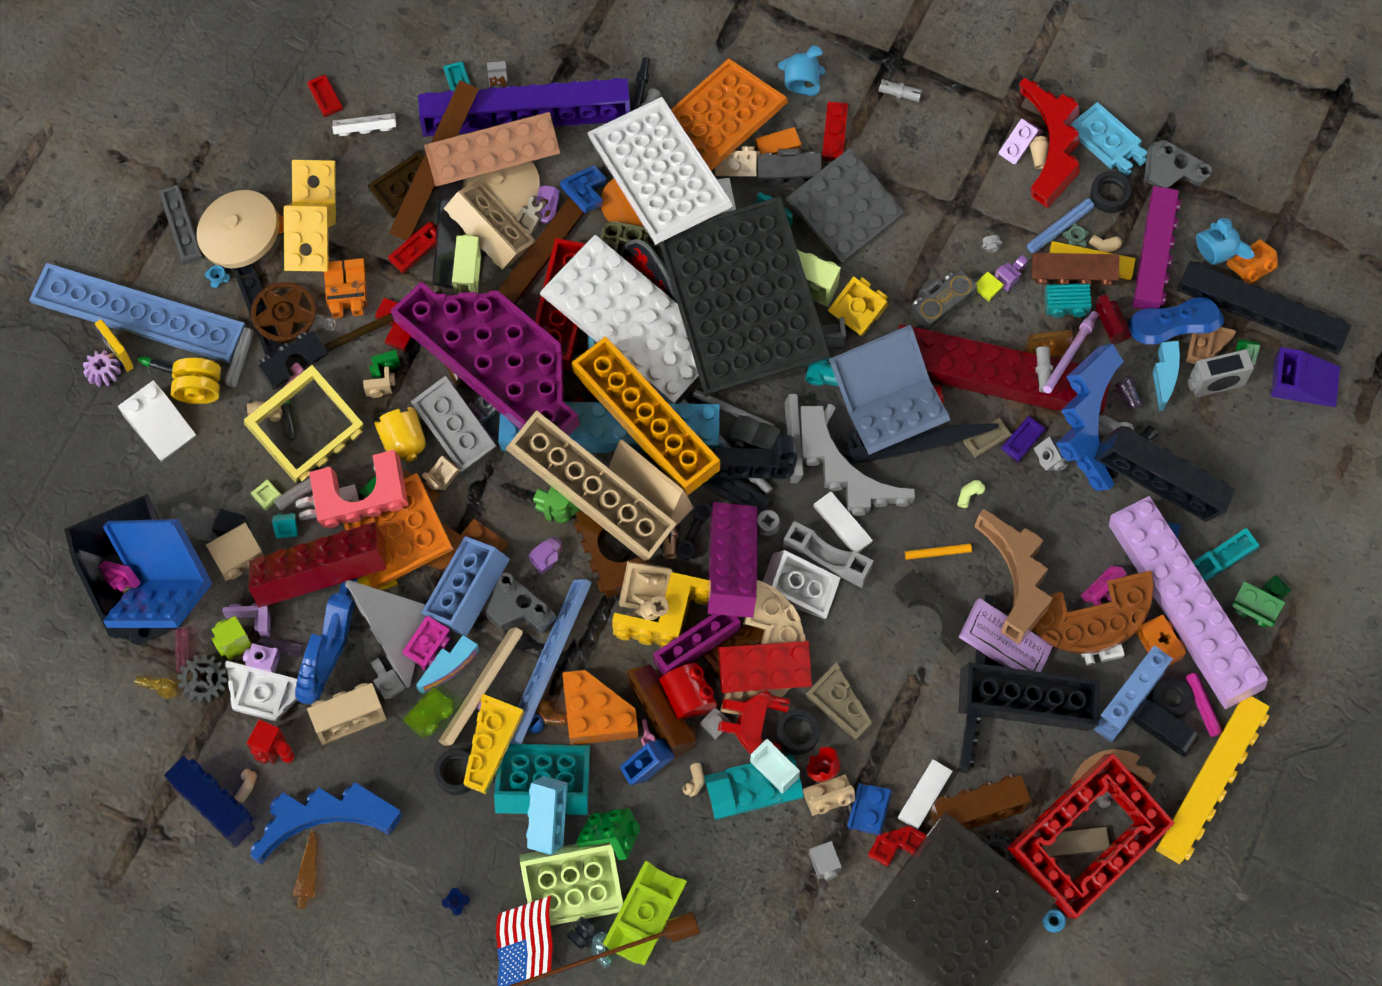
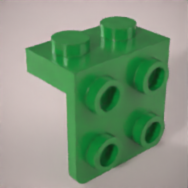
(614, 827)

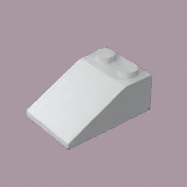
(157, 421)
(802, 583)

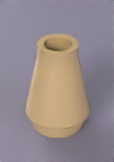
(1039, 149)

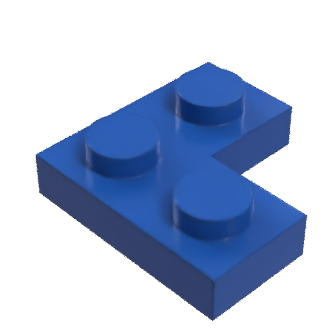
(581, 188)

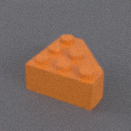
(596, 711)

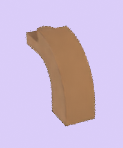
(1128, 759)

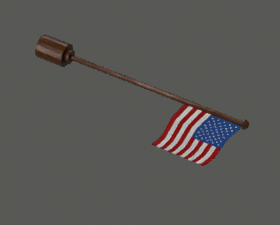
(527, 942)

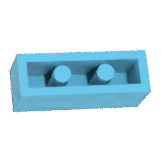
(546, 815)

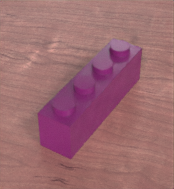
(696, 642)

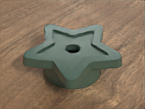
(1080, 232)

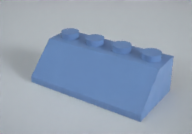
(466, 585)

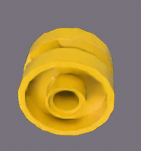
(195, 381)

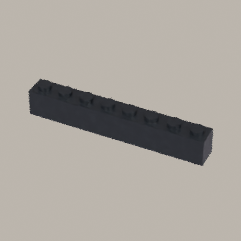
(1265, 307)

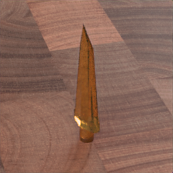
(305, 881)

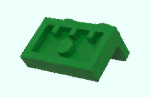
(1257, 604)

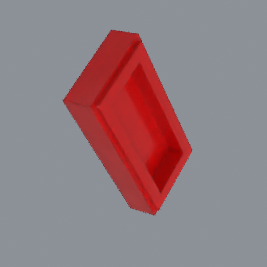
(324, 95)

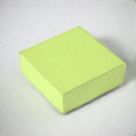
(265, 494)

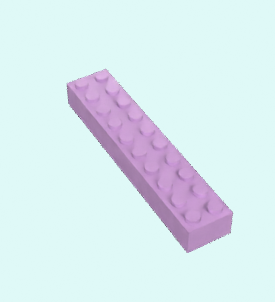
(1188, 603)

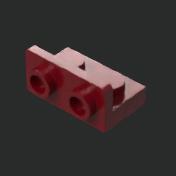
(1112, 320)

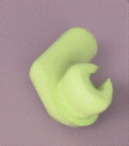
(968, 490)

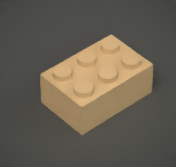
(346, 713)

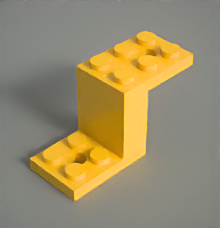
(310, 215)
(679, 593)

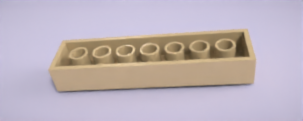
(591, 486)

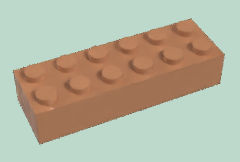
(492, 149)

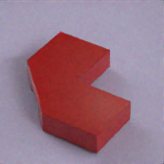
(397, 336)
(888, 843)

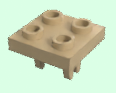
(643, 583)

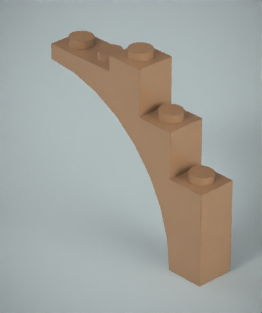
(1027, 574)

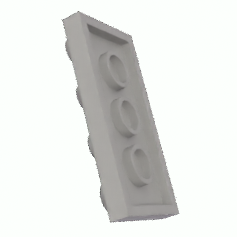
(454, 424)

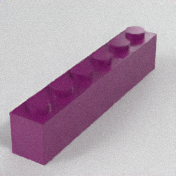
(1155, 248)

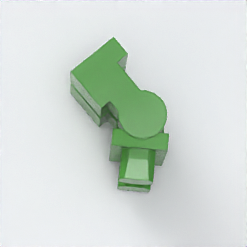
(554, 505)

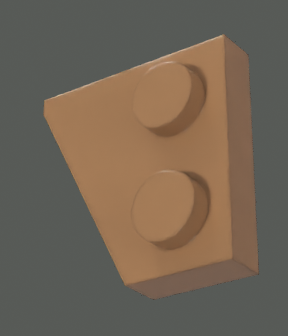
(1208, 344)

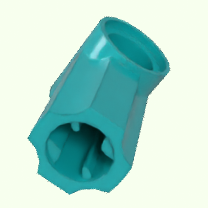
(820, 374)

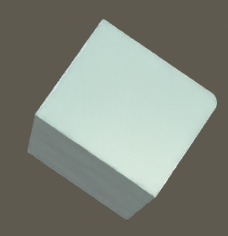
(774, 766)

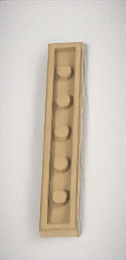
(480, 687)

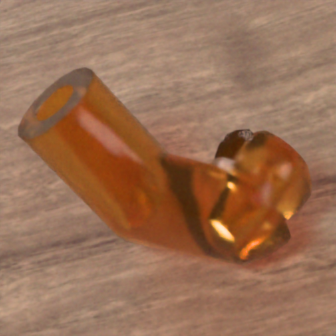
(549, 716)

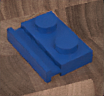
(869, 809)

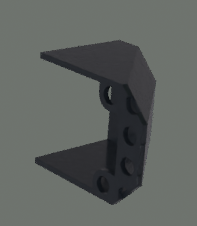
(91, 547)

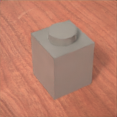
(825, 861)

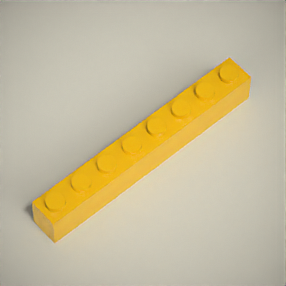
(1212, 778)

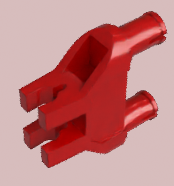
(751, 718)

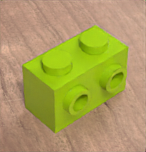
(230, 638)

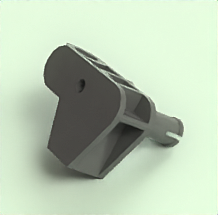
(1162, 171)
(506, 607)

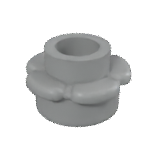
(991, 243)

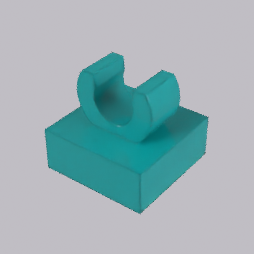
(285, 525)

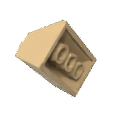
(488, 220)
(650, 482)

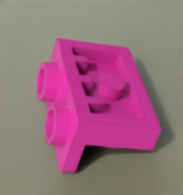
(427, 642)

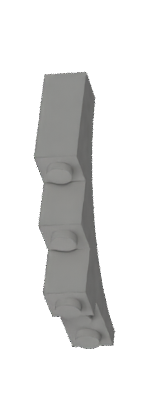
(838, 473)

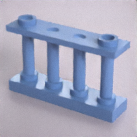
(1132, 694)

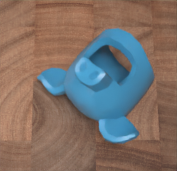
(803, 68)
(1222, 243)

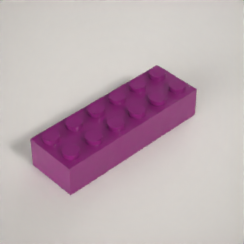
(733, 560)

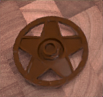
(283, 311)

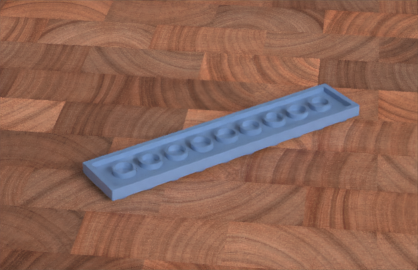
(137, 312)

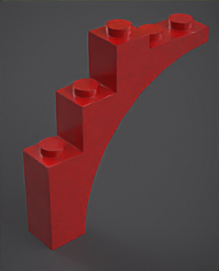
(1060, 166)

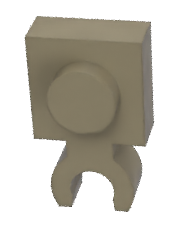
(529, 217)

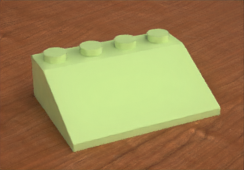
(577, 877)

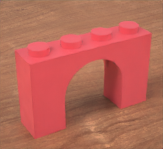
(387, 495)

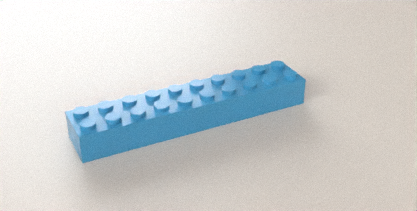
(602, 432)

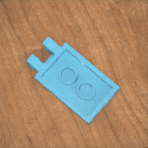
(1109, 139)

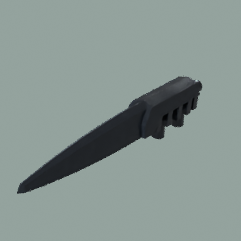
(925, 440)

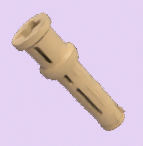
(651, 609)

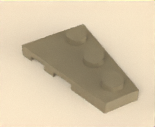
(839, 703)

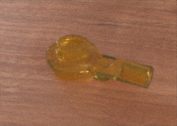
(164, 687)

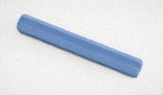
(1060, 225)

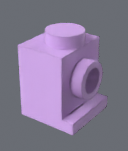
(267, 662)

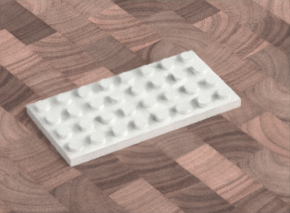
(659, 170)
(618, 302)

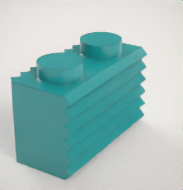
(1067, 299)

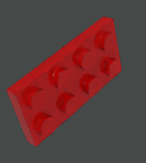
(764, 666)

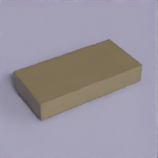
(984, 442)

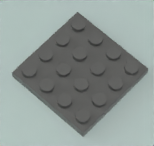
(845, 205)

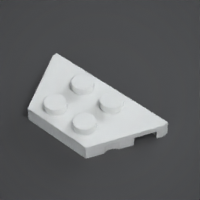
(260, 691)

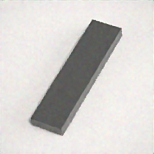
(180, 224)

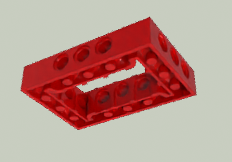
(1149, 825)

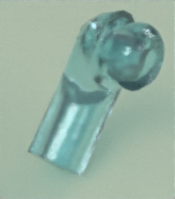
(598, 947)

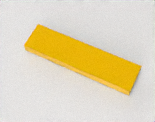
(1126, 264)

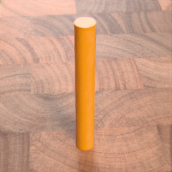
(938, 551)

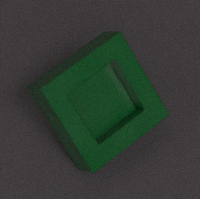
(1277, 587)

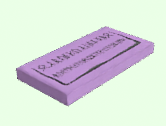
(984, 633)

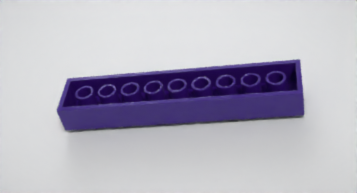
(567, 102)

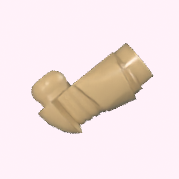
(274, 417)

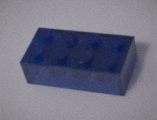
(214, 805)

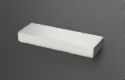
(842, 523)
(925, 794)

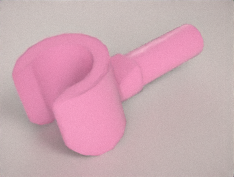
(296, 370)
(647, 735)

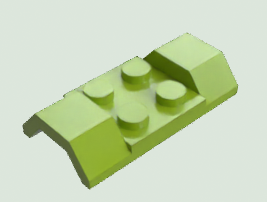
(644, 912)

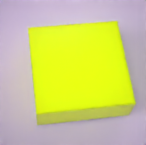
(988, 286)

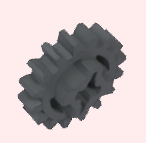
(209, 672)

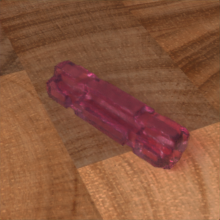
(181, 648)

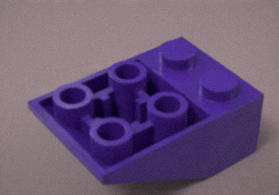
(1304, 378)

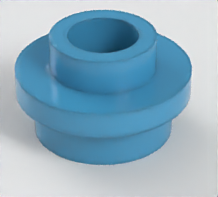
(1059, 916)

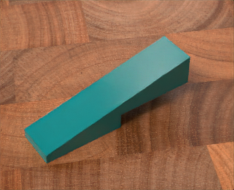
(1226, 555)

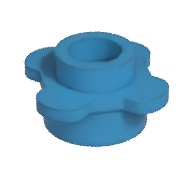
(217, 270)

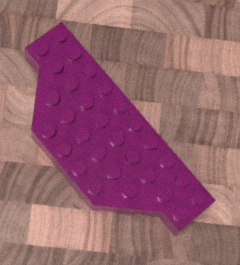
(492, 351)

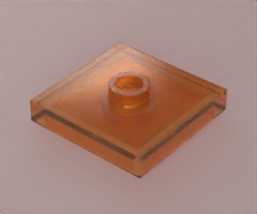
(1056, 341)

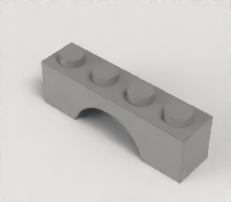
(847, 565)

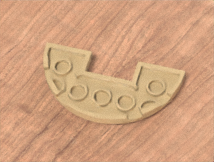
(780, 625)

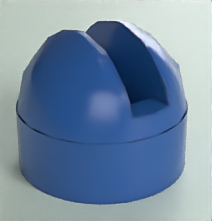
(538, 726)

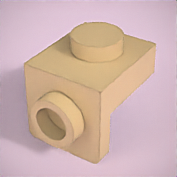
(378, 387)
(441, 474)

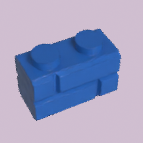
(647, 761)

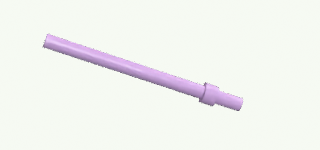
(1085, 328)

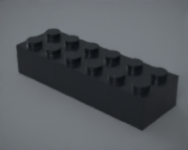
(1164, 473)
(1029, 696)

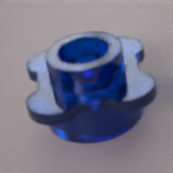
(449, 903)

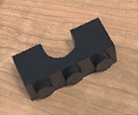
(306, 347)

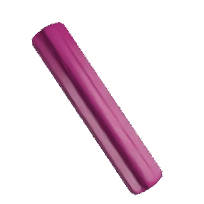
(1204, 705)

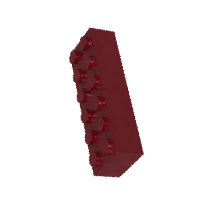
(317, 564)

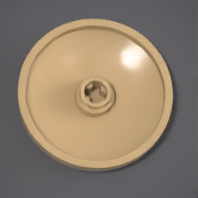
(510, 185)
(238, 229)

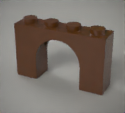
(610, 573)

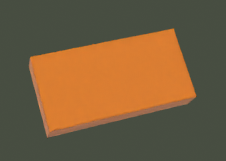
(780, 140)

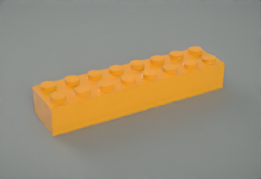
(646, 416)

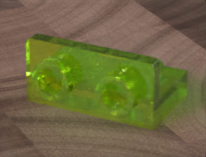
(428, 713)

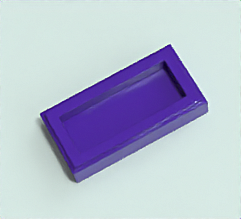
(1023, 438)

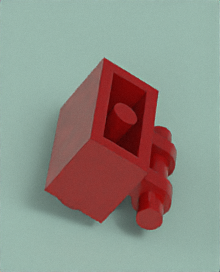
(268, 743)

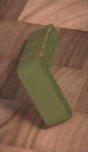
(624, 232)

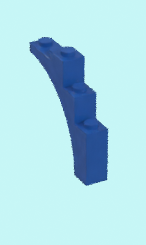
(1082, 413)
(322, 808)

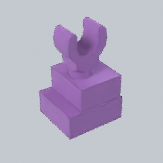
(1009, 274)

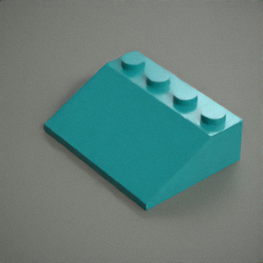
(529, 762)

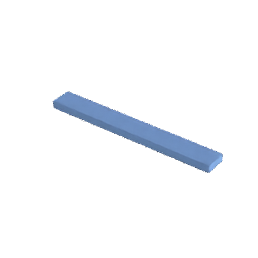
(550, 655)

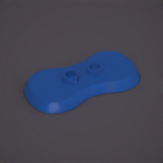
(1160, 325)

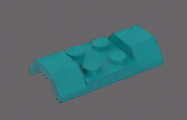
(746, 790)

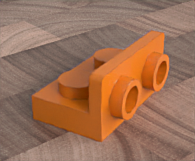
(1252, 269)

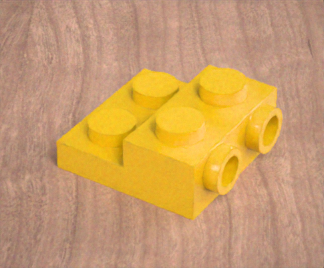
(859, 305)

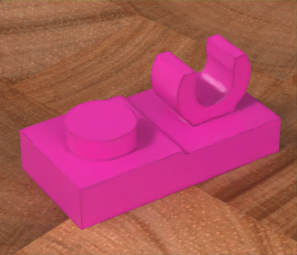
(119, 575)
(1100, 587)

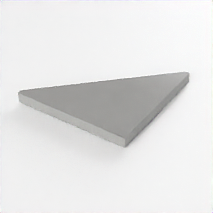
(392, 623)

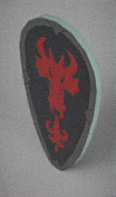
(646, 261)

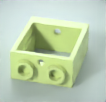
(466, 264)

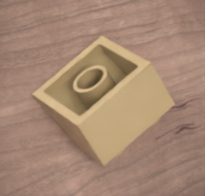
(234, 551)

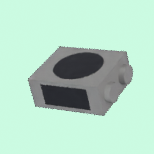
(1220, 373)

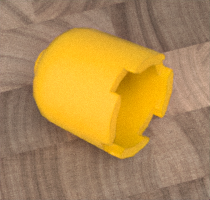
(402, 433)

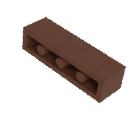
(1075, 267)

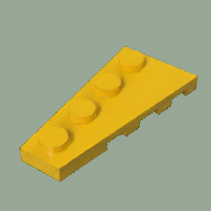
(493, 734)

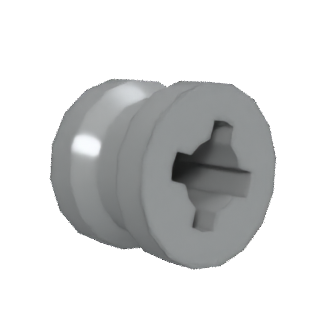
(764, 526)

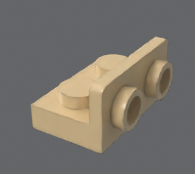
(739, 163)
(829, 795)

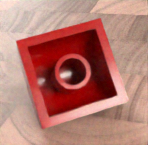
(688, 691)

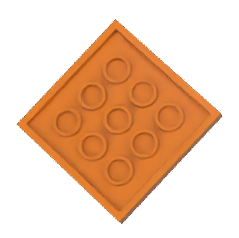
(410, 535)

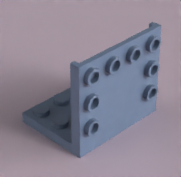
(888, 390)

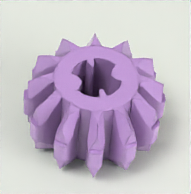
(101, 368)

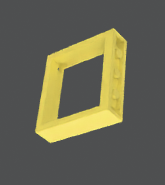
(283, 396)

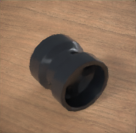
(582, 931)

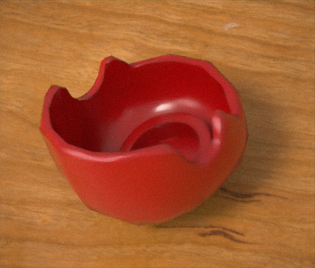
(824, 765)

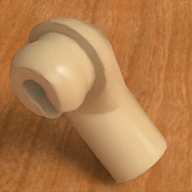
(1107, 245)
(696, 783)

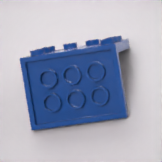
(165, 566)

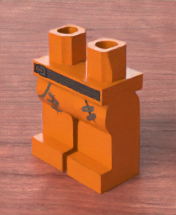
(349, 294)

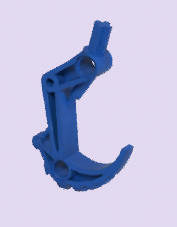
(325, 650)

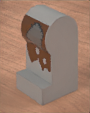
(497, 74)

